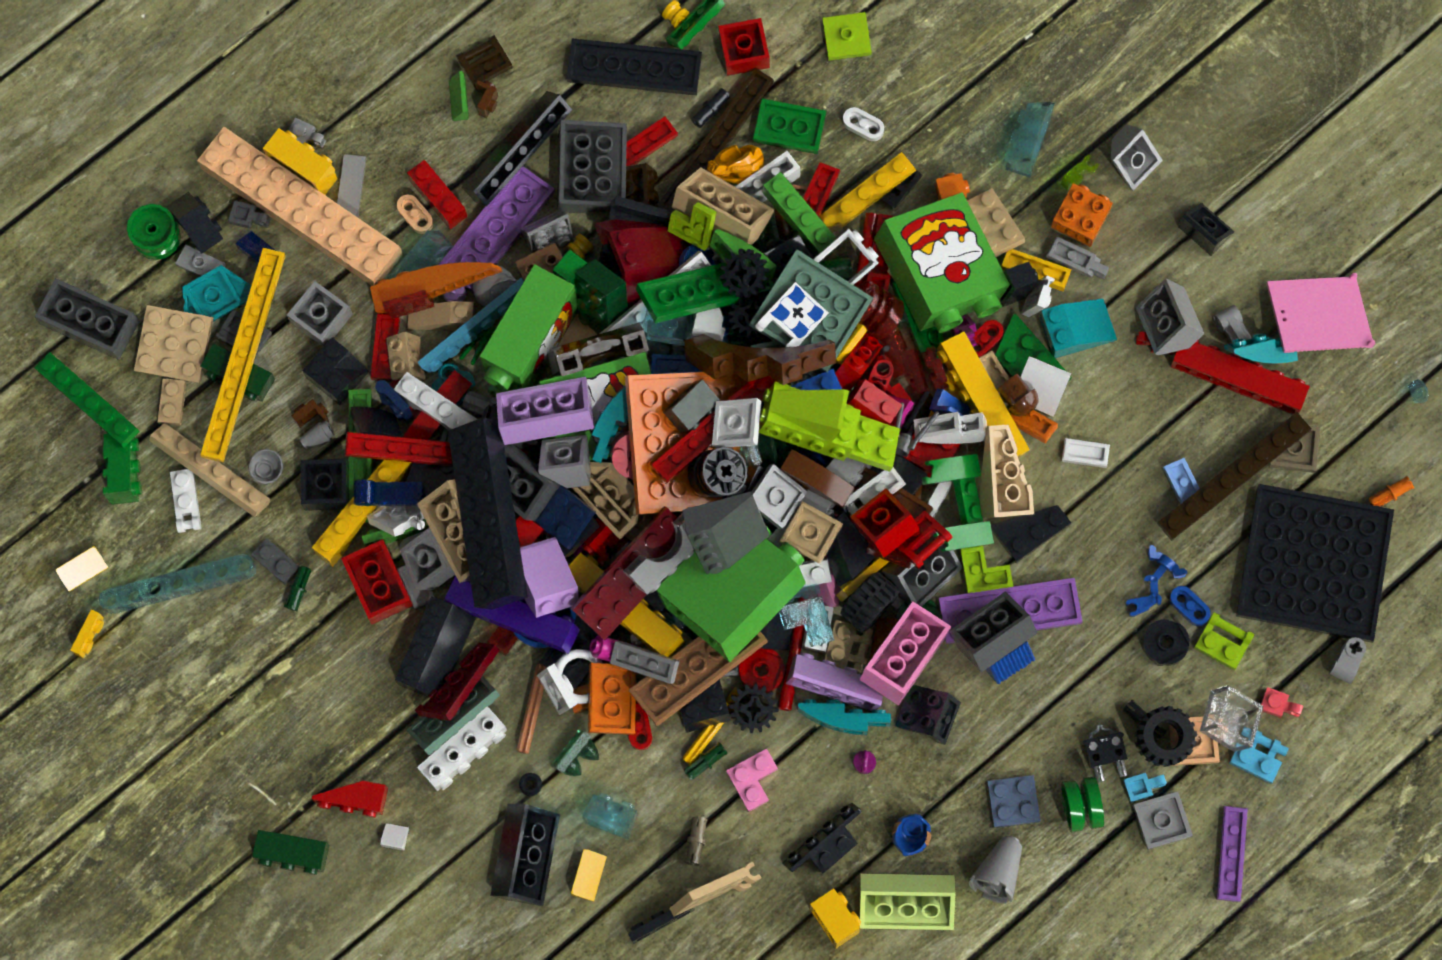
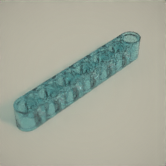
(167, 580)

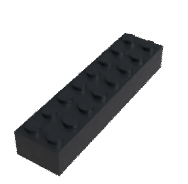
(487, 514)

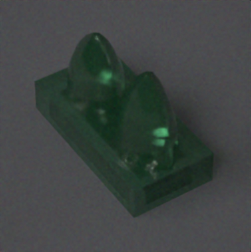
(579, 745)

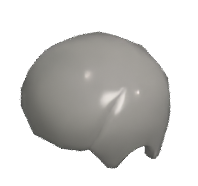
(265, 466)

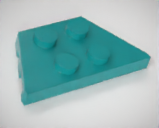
(215, 293)

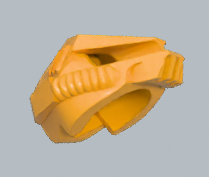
(736, 163)

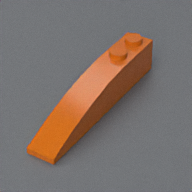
(434, 279)

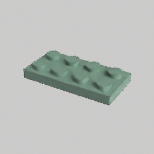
(433, 732)

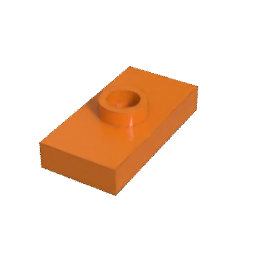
(1036, 425)

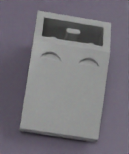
(548, 230)

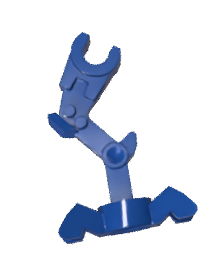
(1144, 603)

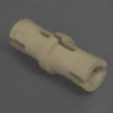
(696, 841)

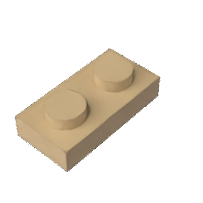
(172, 402)

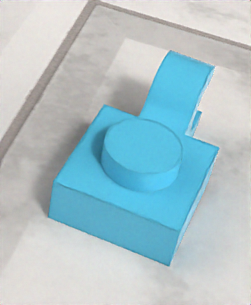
(1141, 787)

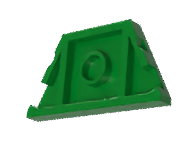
(1018, 345)

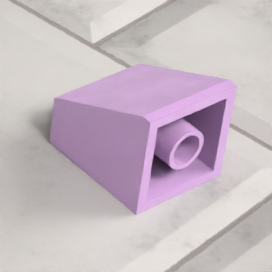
(547, 578)

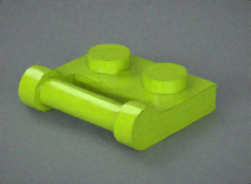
(1221, 648)

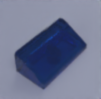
(252, 246)

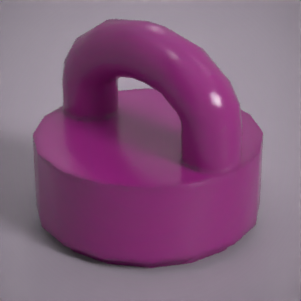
(864, 762)

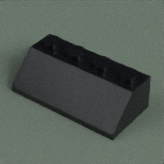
(435, 647)
(525, 854)

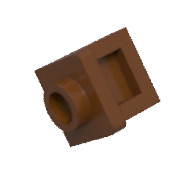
(488, 101)
(308, 411)

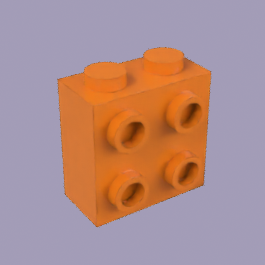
(1082, 214)

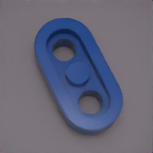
(1191, 605)

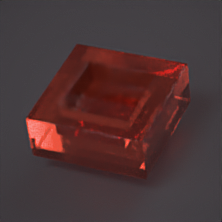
(504, 640)

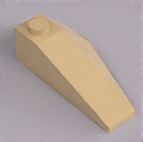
(1003, 479)

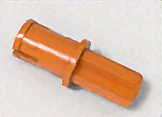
(1391, 492)

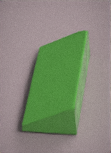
(458, 97)

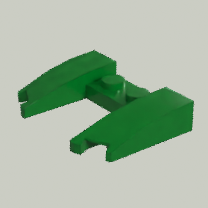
(962, 472)

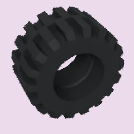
(869, 602)
(1185, 733)

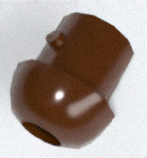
(1018, 396)

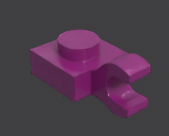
(968, 327)

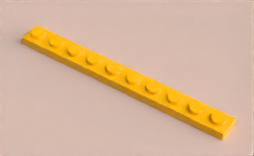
(243, 355)

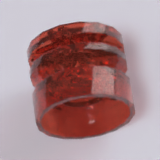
(882, 313)

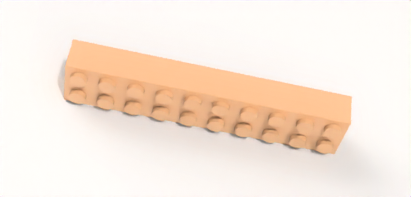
(300, 207)

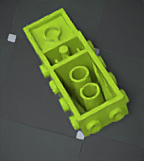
(827, 425)

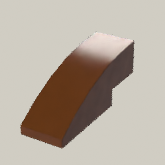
(817, 478)

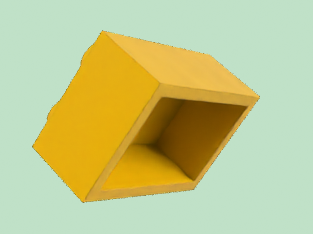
(301, 160)

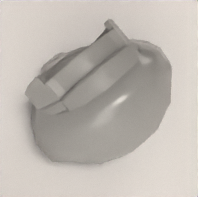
(492, 286)

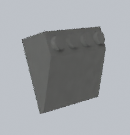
(590, 165)
(725, 530)

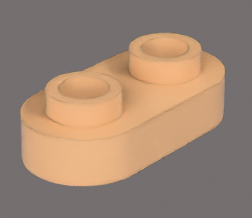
(415, 215)

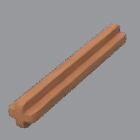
(531, 712)

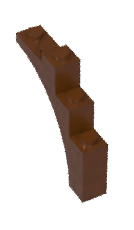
(753, 363)

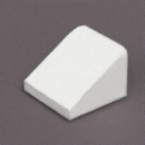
(394, 837)

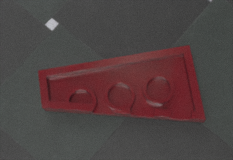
(459, 684)

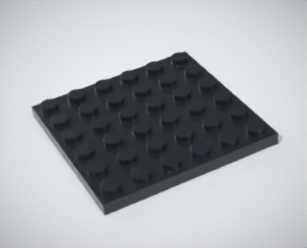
(1315, 563)

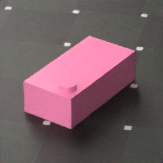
(905, 653)

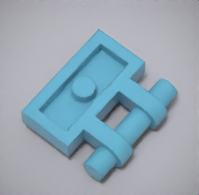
(1258, 763)

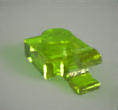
(1076, 174)

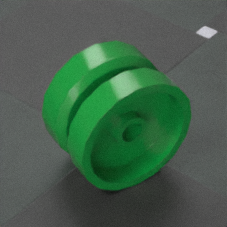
(153, 231)
(1082, 805)

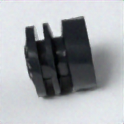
(706, 475)

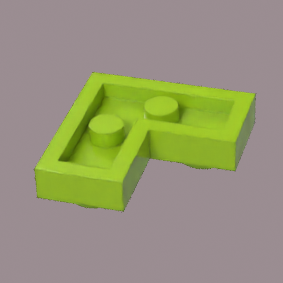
(696, 228)
(978, 576)

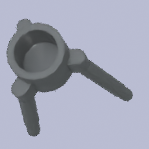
(905, 441)

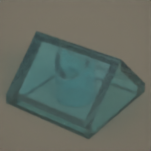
(669, 331)

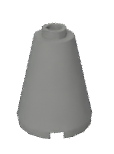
(999, 871)

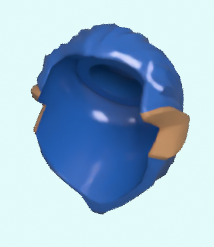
(911, 834)

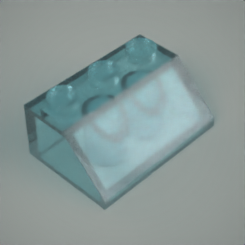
(1028, 138)

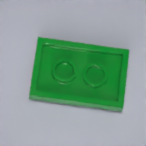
(789, 126)

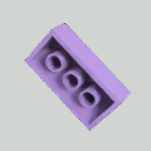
(544, 411)
(832, 682)

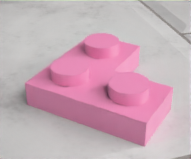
(746, 778)

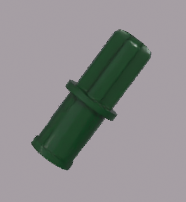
(298, 589)
(705, 761)

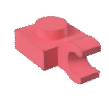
(1276, 703)

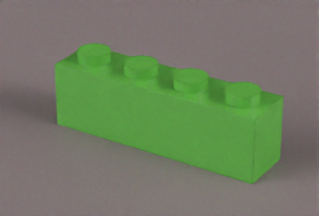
(798, 213)

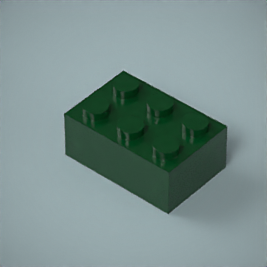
(599, 296)

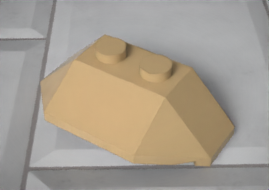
(610, 497)

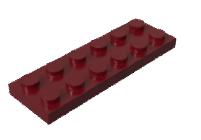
(614, 593)

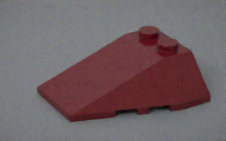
(641, 250)

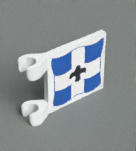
(794, 314)

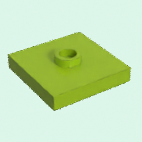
(846, 36)

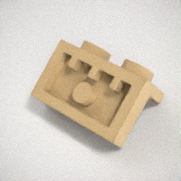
(404, 353)

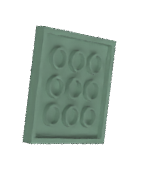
(836, 295)

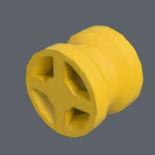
(675, 13)
(580, 246)

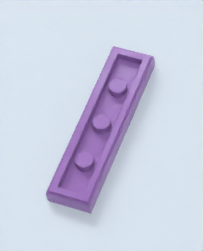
(1232, 854)

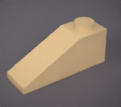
(444, 316)

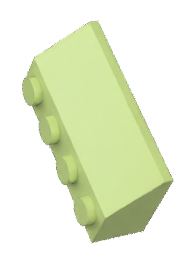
(907, 901)

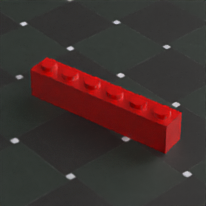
(1242, 377)

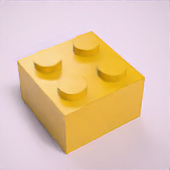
(835, 918)

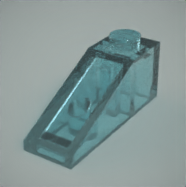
(426, 252)

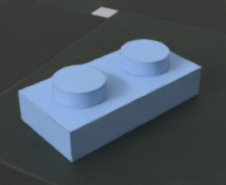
(1181, 479)

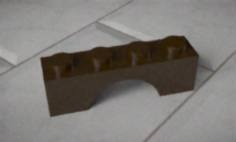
(618, 342)

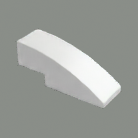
(953, 428)

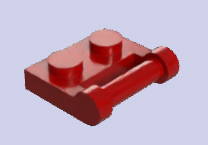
(928, 527)

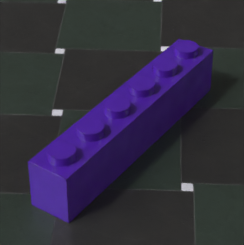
(518, 618)

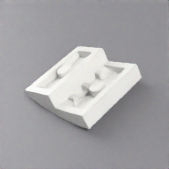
(1048, 383)

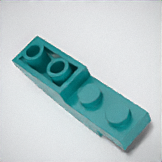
(1261, 349)
(606, 424)
(833, 716)

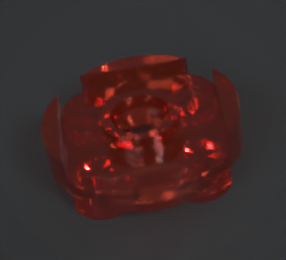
(938, 376)

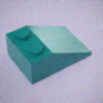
(1077, 327)

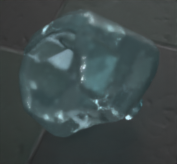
(1418, 391)

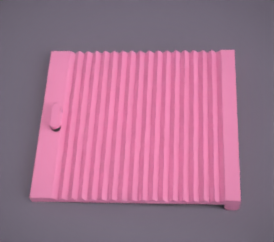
(1320, 314)

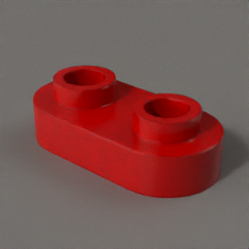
(986, 341)
(642, 727)

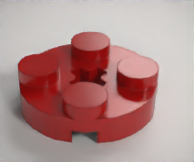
(773, 664)

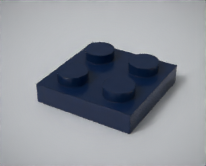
(565, 517)

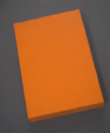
(610, 702)

